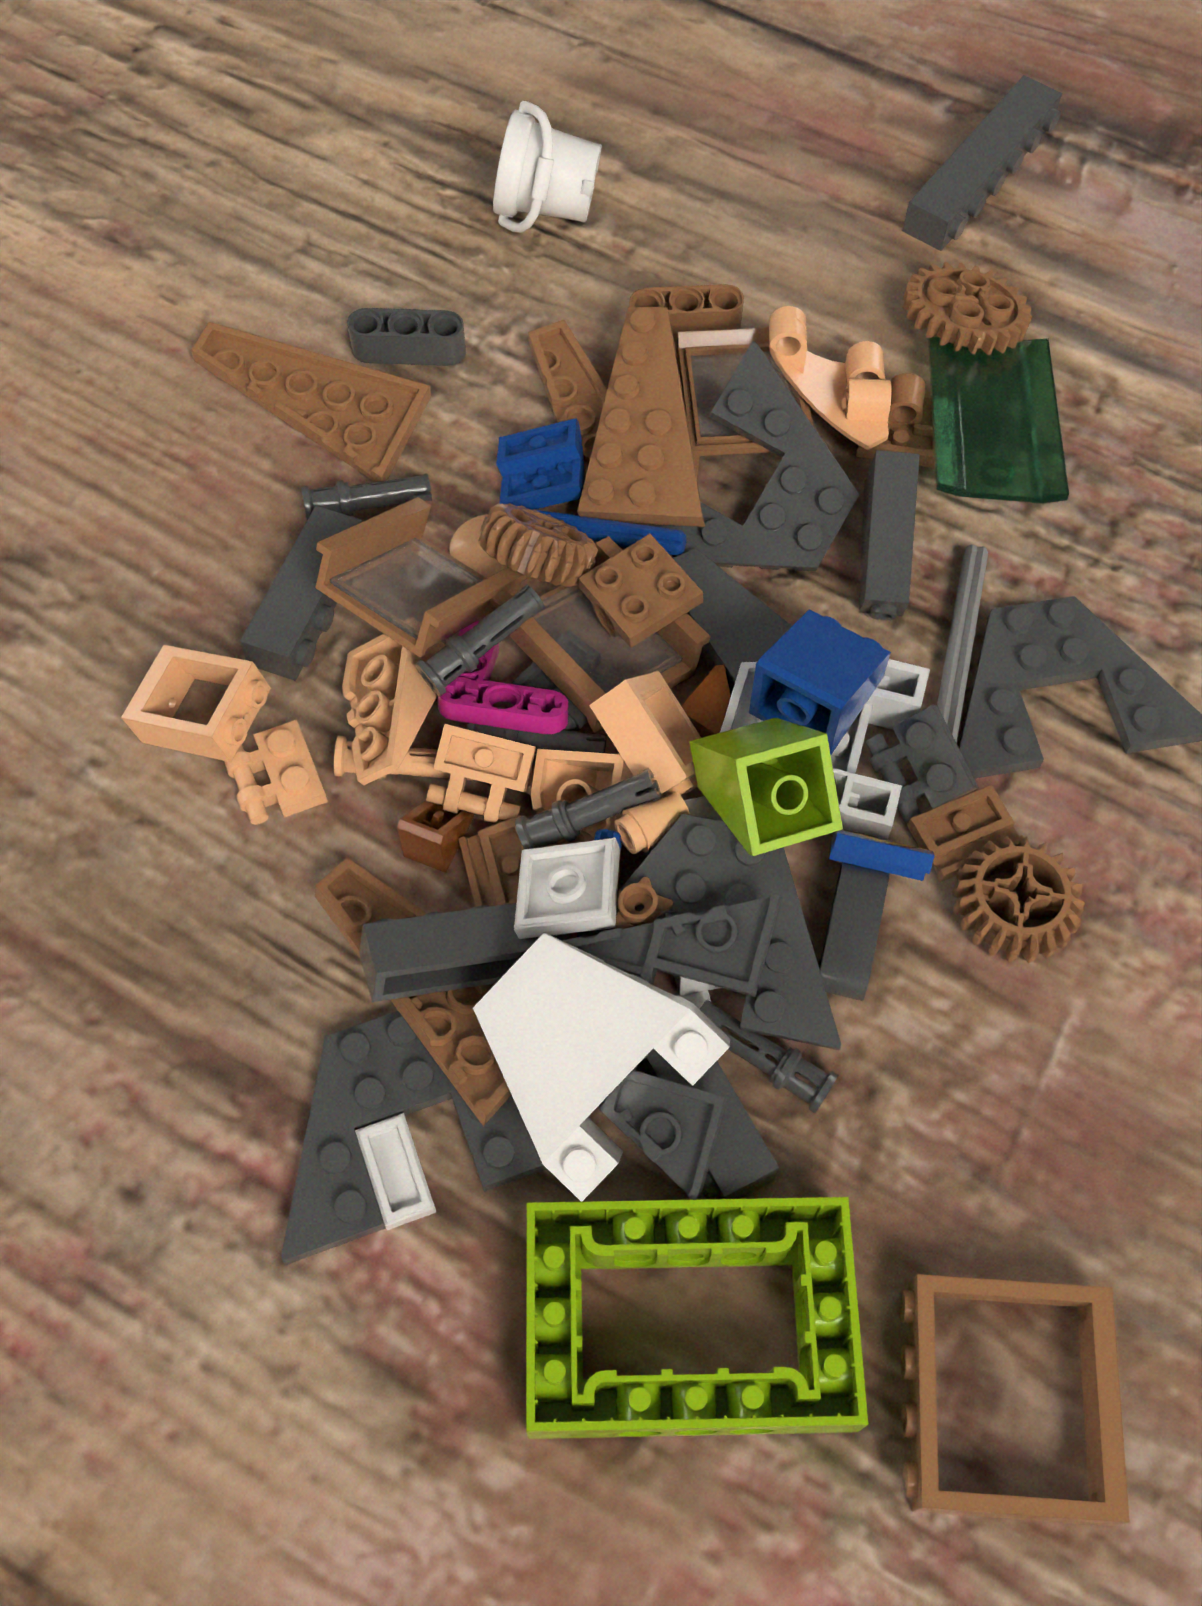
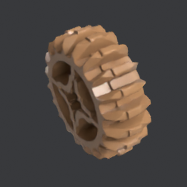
(537, 544)
(1040, 888)

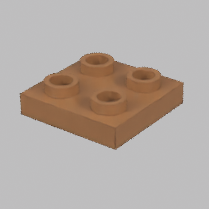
(908, 421)
(639, 591)

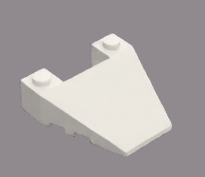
(864, 802)
(570, 1035)

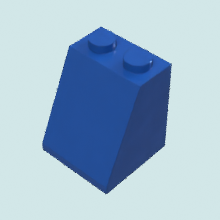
(818, 676)

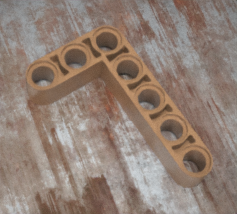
(695, 306)

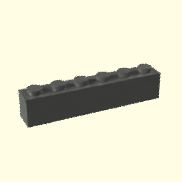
(982, 163)

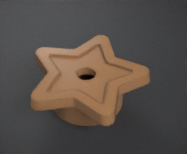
(642, 894)

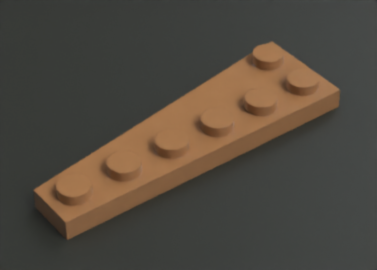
(569, 380)

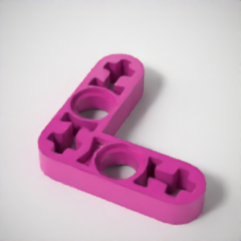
(546, 708)

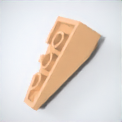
(386, 704)
(573, 776)

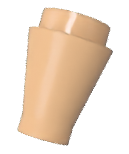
(649, 822)

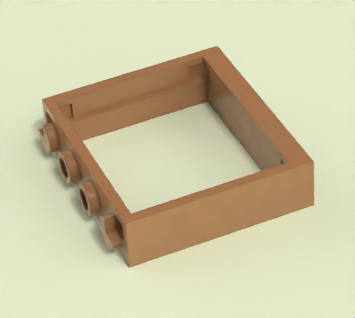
(1100, 1402)

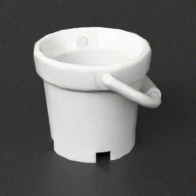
(543, 171)

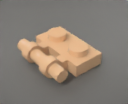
(483, 759)
(290, 770)

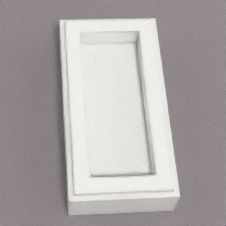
(395, 1171)

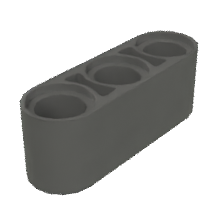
(407, 336)
(853, 930)

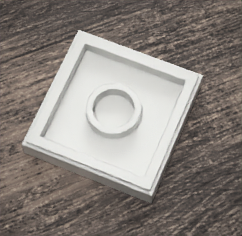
(567, 888)

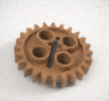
(967, 308)

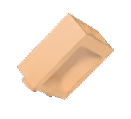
(165, 687)
(650, 731)

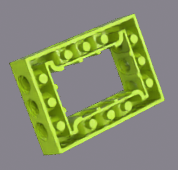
(793, 1232)

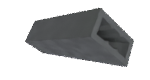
(888, 534)
(733, 617)

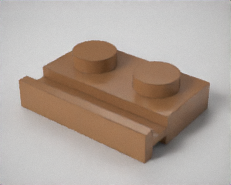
(961, 828)
(493, 863)

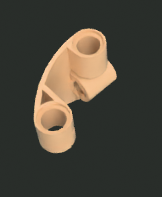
(846, 394)

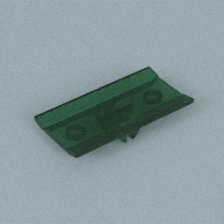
(997, 423)

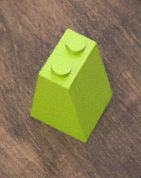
(769, 783)

